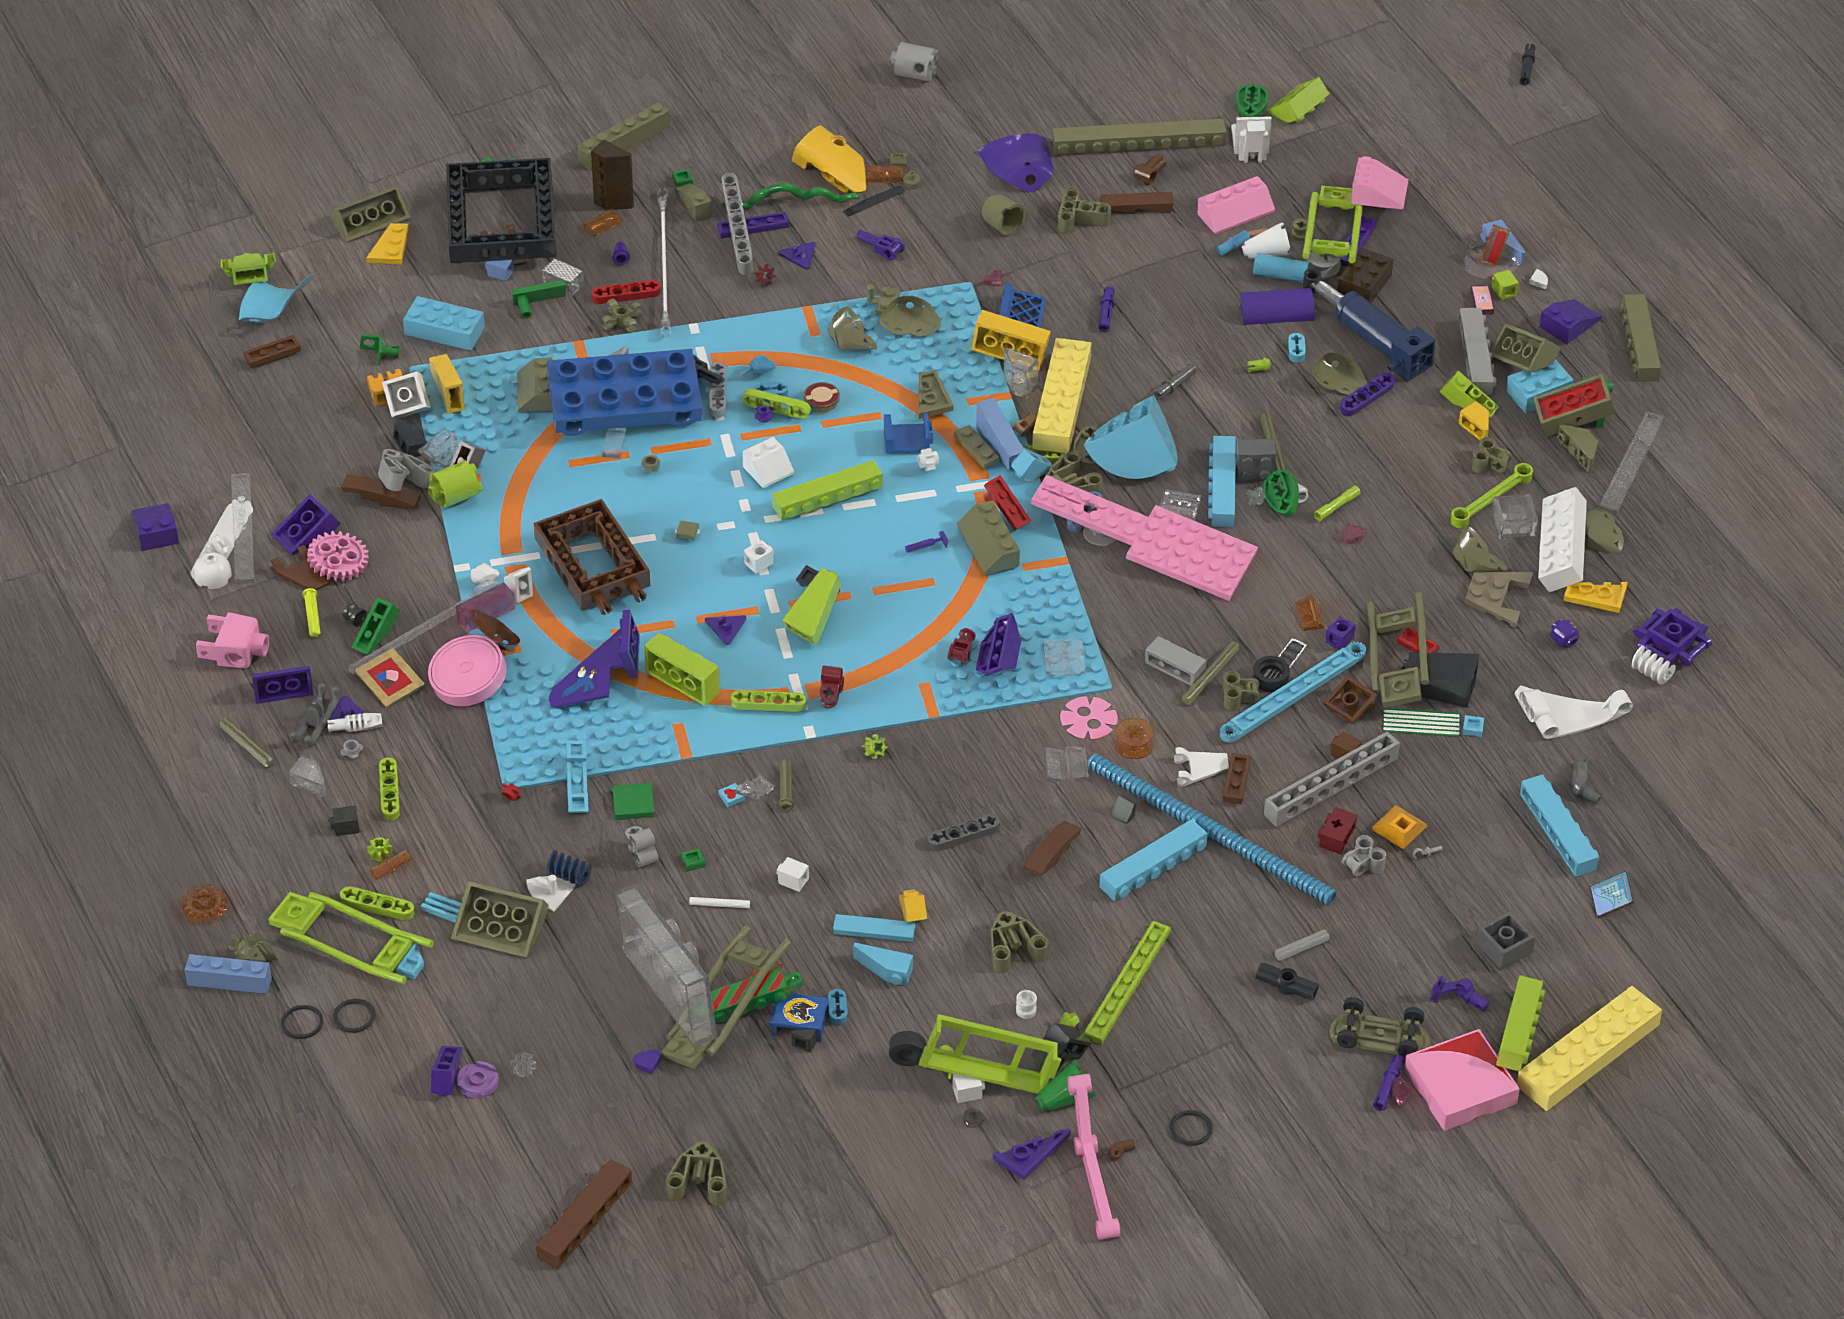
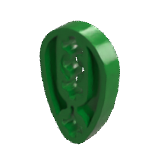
(1259, 103)
(1274, 496)

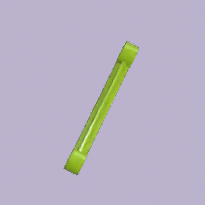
(1488, 497)

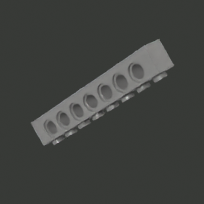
(1331, 779)

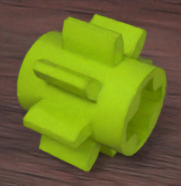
(869, 746)
(379, 849)

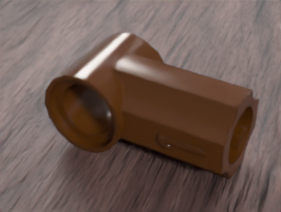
(1148, 171)

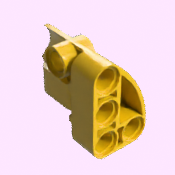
(833, 157)

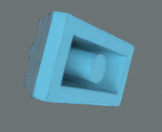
(1030, 465)

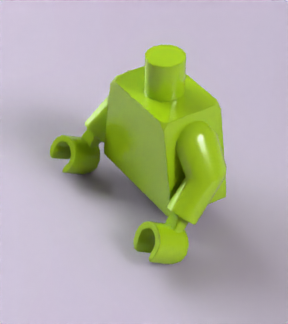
(248, 267)

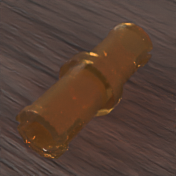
(390, 864)

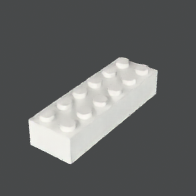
(1562, 539)

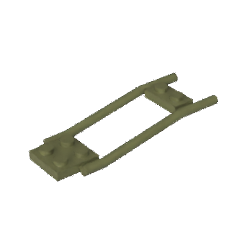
(1401, 685)
(680, 1047)

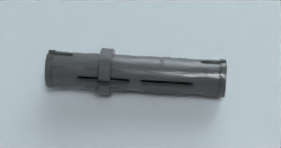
(1169, 385)

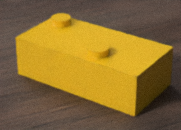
(997, 332)

